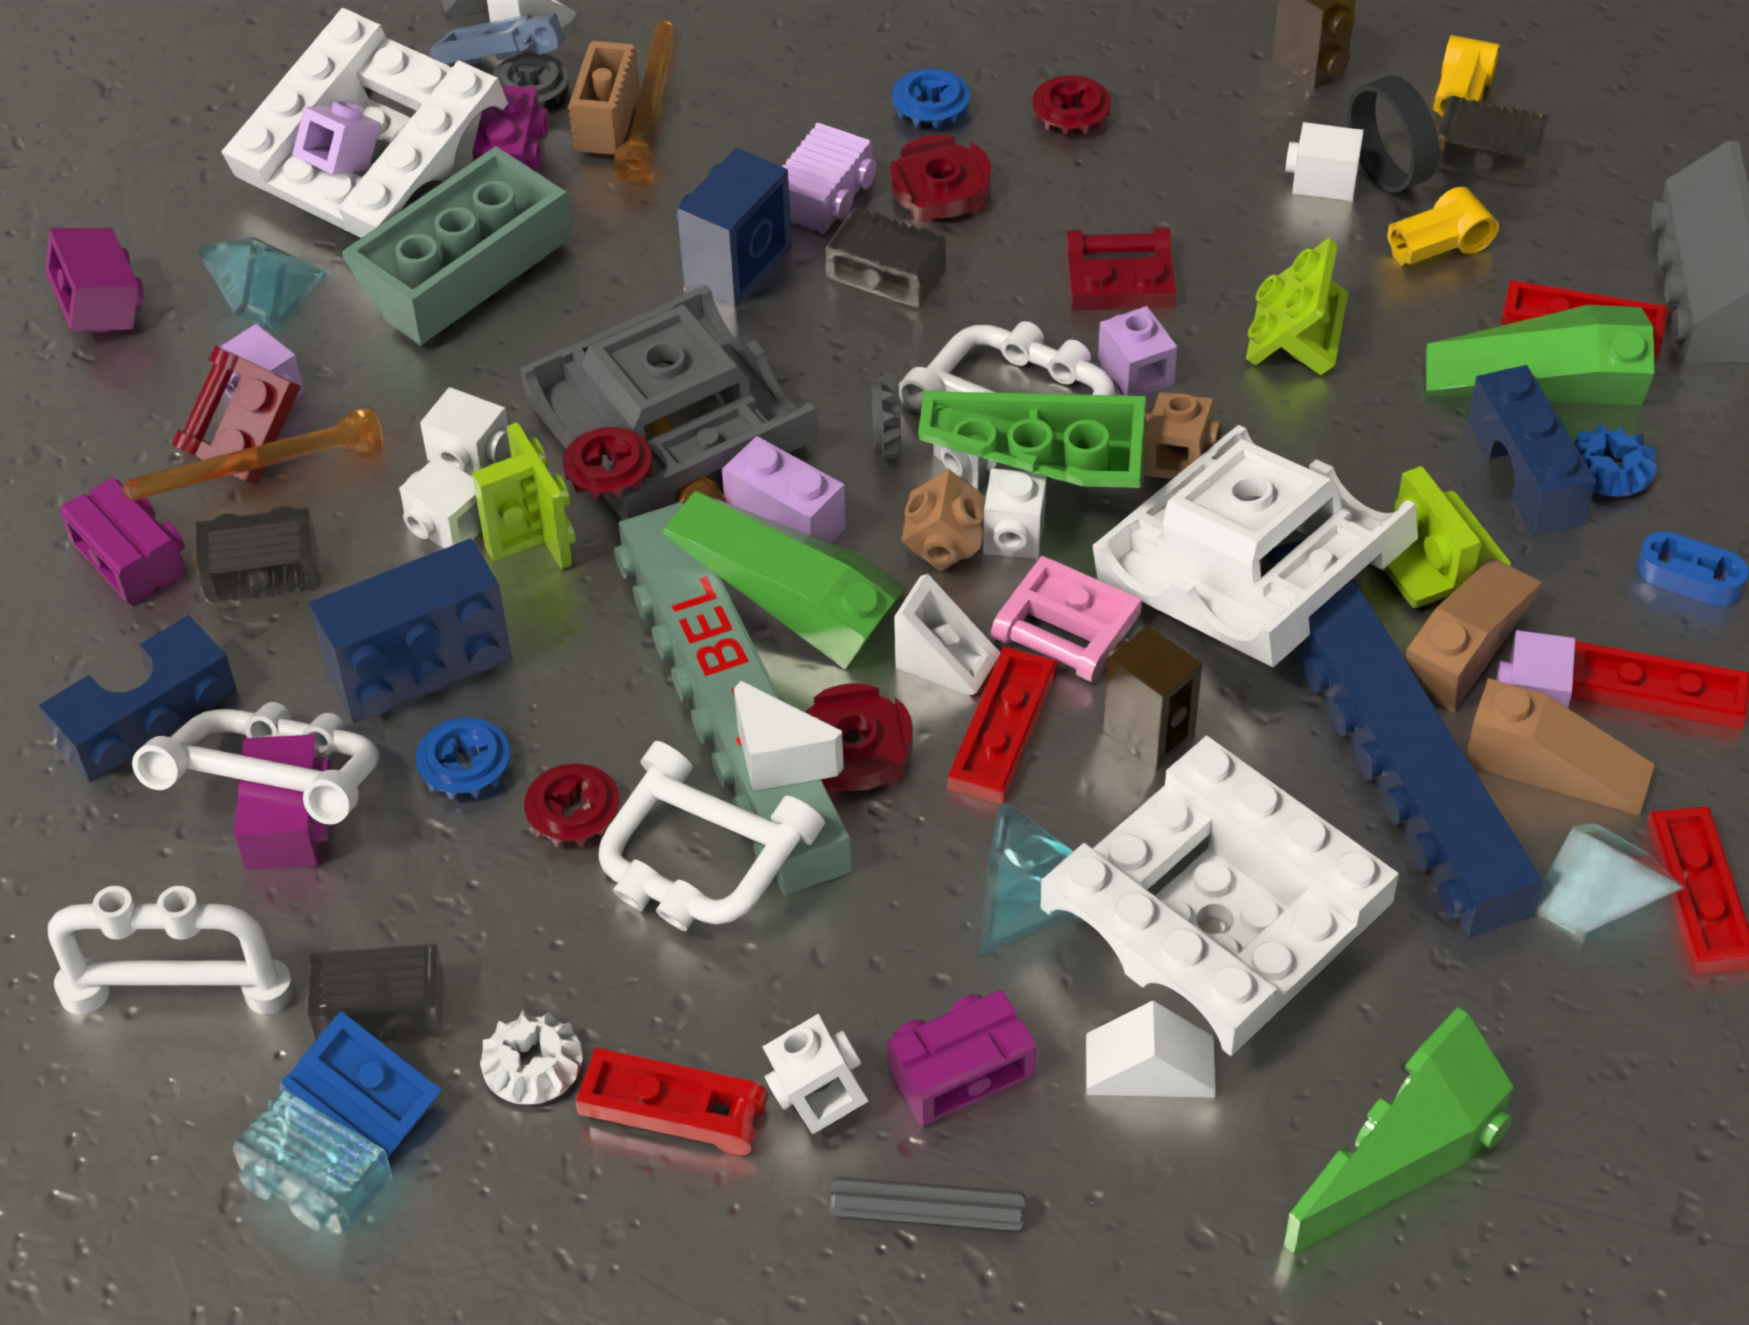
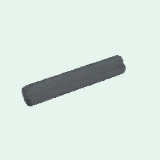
(927, 1203)

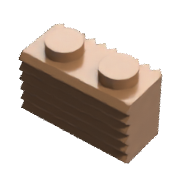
(604, 97)

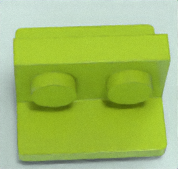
(1301, 311)
(523, 502)
(1448, 543)

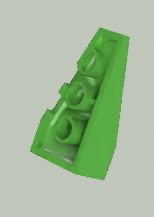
(1573, 354)
(1054, 435)
(802, 581)
(1436, 1123)

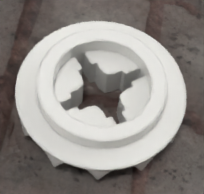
(543, 1077)

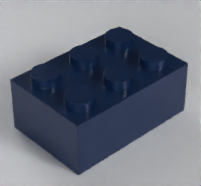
(411, 630)

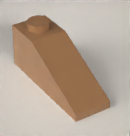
(1469, 631)
(1553, 748)

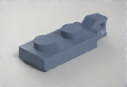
(499, 38)

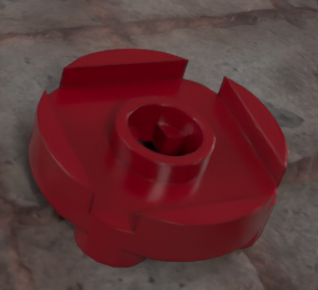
(929, 198)
(889, 732)

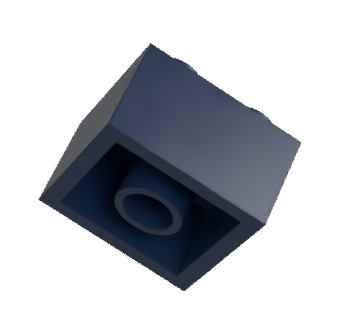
(735, 226)

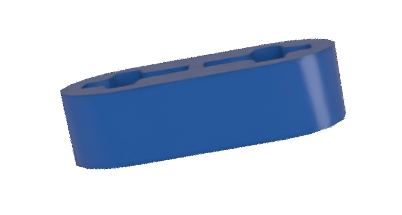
(1692, 568)

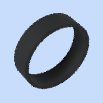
(1417, 125)

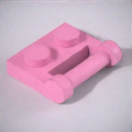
(1073, 604)

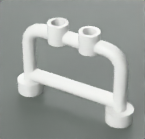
(1018, 347)
(327, 794)
(679, 901)
(85, 982)

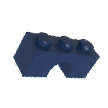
(1549, 473)
(107, 727)

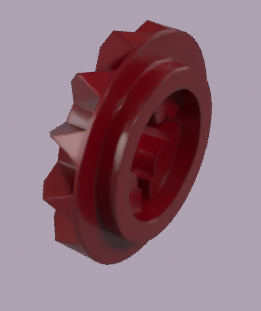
(1071, 92)
(622, 447)
(559, 788)

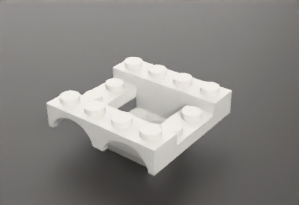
(414, 149)
(1203, 534)
(1270, 872)

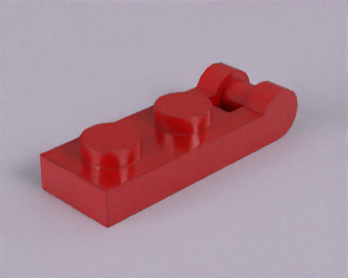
(671, 1099)

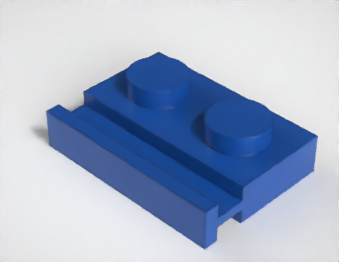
(361, 1084)

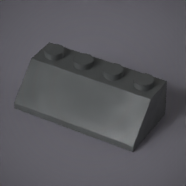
(1707, 256)

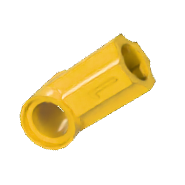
(1466, 70)
(1452, 223)

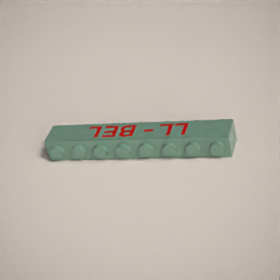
(710, 657)

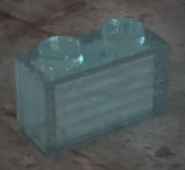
(311, 1164)

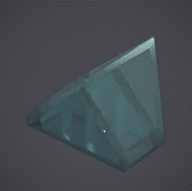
(259, 279)
(1017, 864)
(1600, 880)

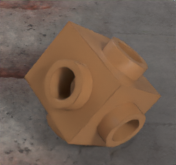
(1178, 433)
(944, 520)

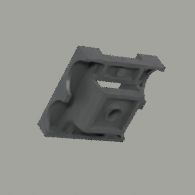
(616, 384)

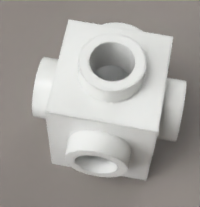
(809, 1062)

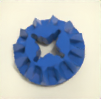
(933, 85)
(1637, 462)
(477, 738)

